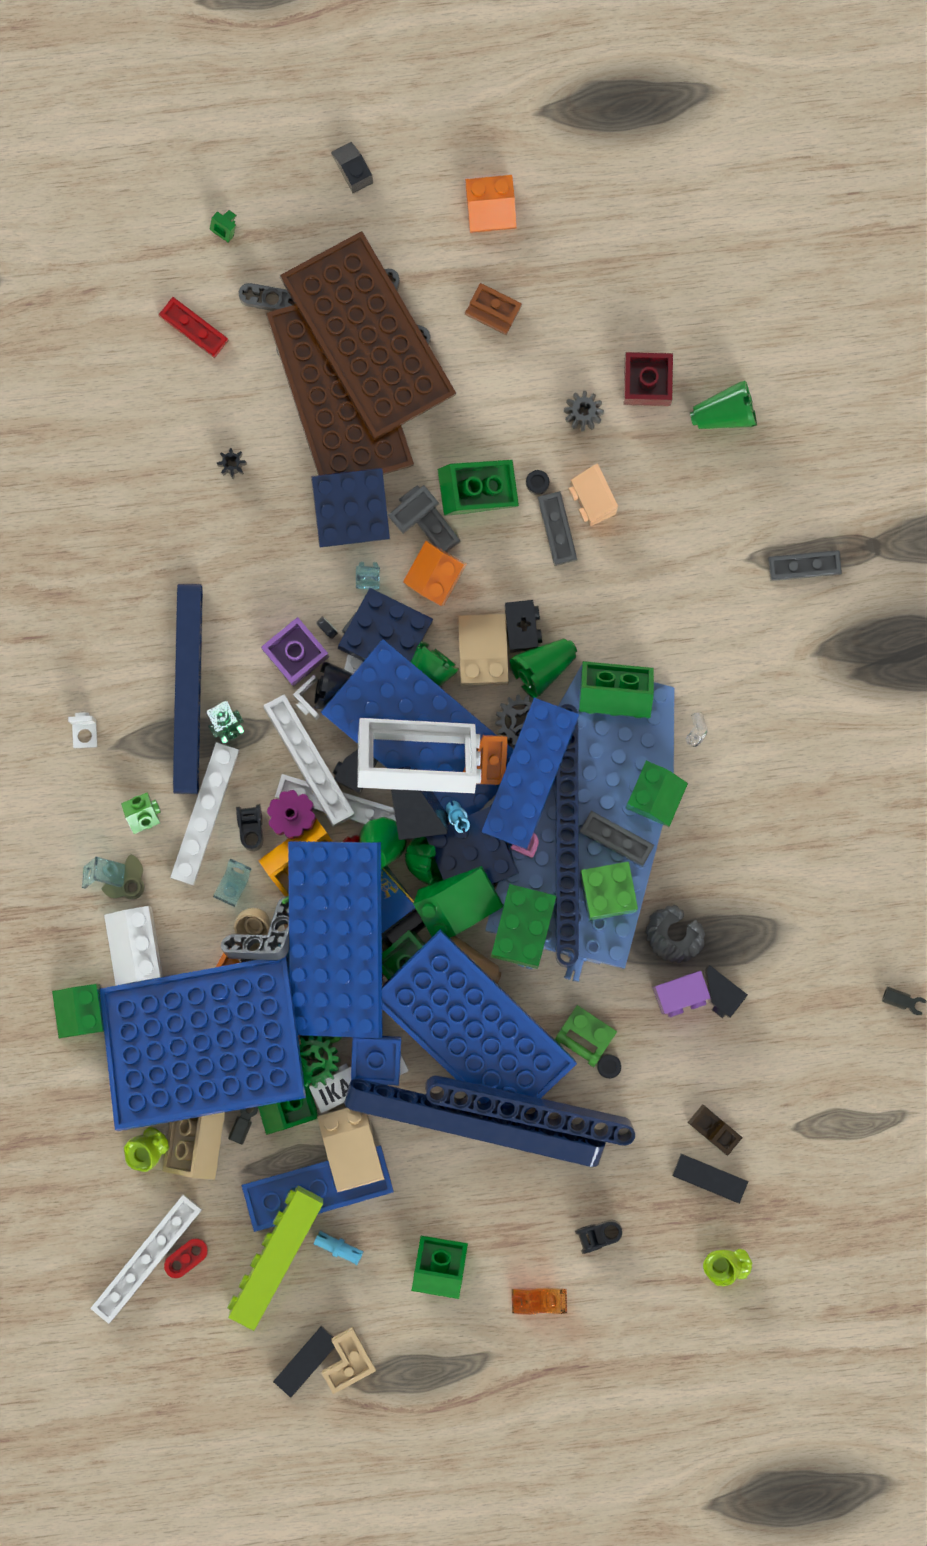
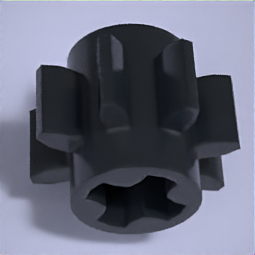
(232, 457)

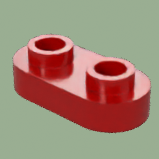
(186, 1258)

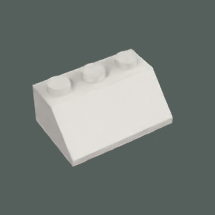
(133, 945)

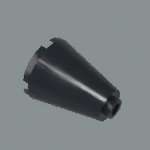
(329, 684)

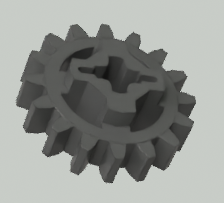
(512, 713)

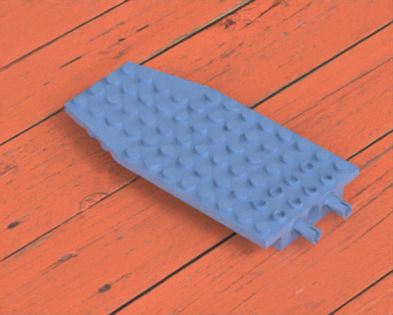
(608, 767)

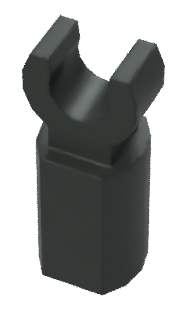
(901, 1000)
(241, 1126)

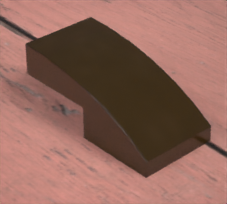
(715, 1130)

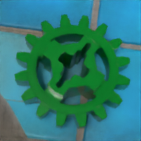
(316, 1052)

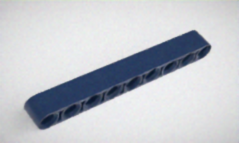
(187, 689)
(521, 1102)

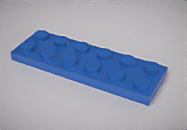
(530, 773)
(267, 1195)

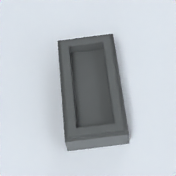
(413, 509)

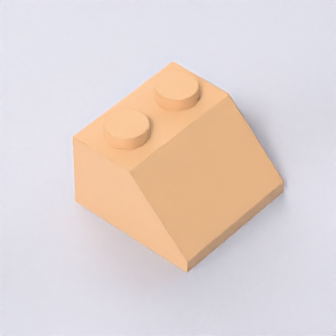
(593, 495)

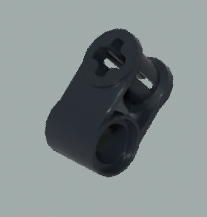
(250, 825)
(597, 1236)

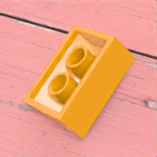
(276, 861)

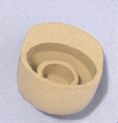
(252, 922)

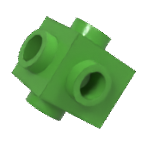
(141, 812)

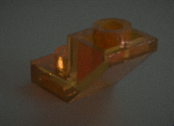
(539, 1300)

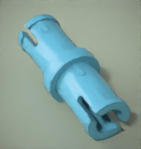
(457, 816)
(338, 1247)

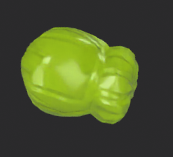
(145, 1150)
(726, 1266)

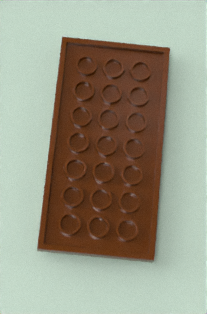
(368, 335)
(328, 417)

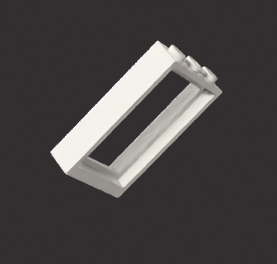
(418, 779)

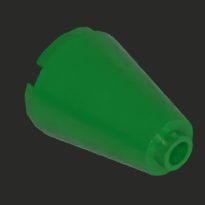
(726, 409)
(434, 664)
(542, 665)
(386, 832)

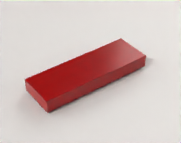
(193, 327)

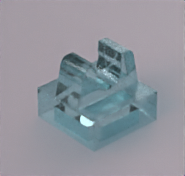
(367, 576)

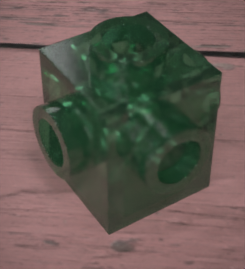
(225, 722)

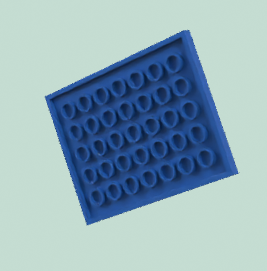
(201, 1043)

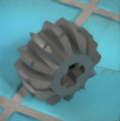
(574, 409)

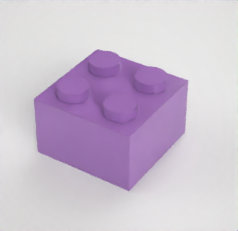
(295, 651)
(680, 993)

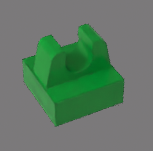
(223, 225)

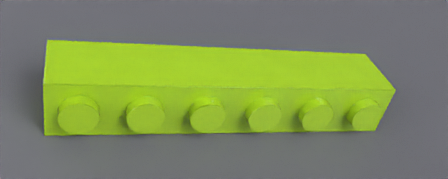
(275, 1257)

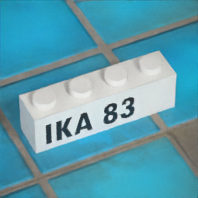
(336, 1089)

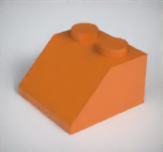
(491, 203)
(434, 573)

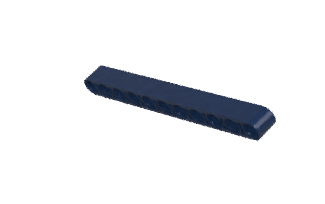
(569, 847)
(417, 1110)

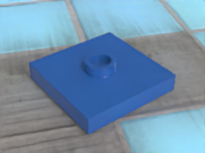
(376, 1059)

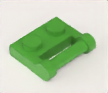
(590, 1029)

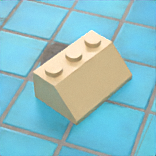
(194, 1146)

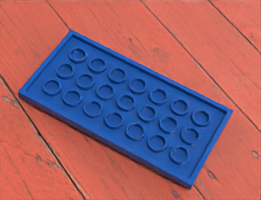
(397, 690)
(336, 938)
(472, 1023)

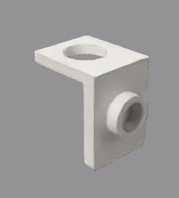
(303, 705)
(80, 722)

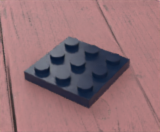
(350, 507)
(385, 619)
(472, 849)

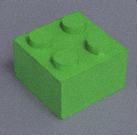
(608, 891)

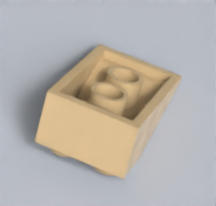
(483, 650)
(350, 1148)

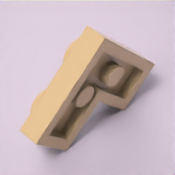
(354, 1363)

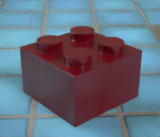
(648, 379)

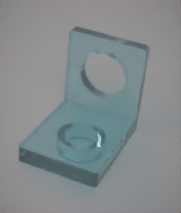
(103, 871)
(232, 883)

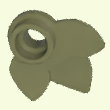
(132, 874)

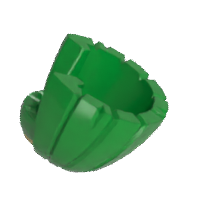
(421, 861)

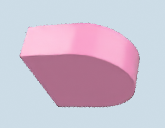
(531, 849)

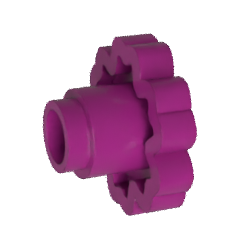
(282, 808)

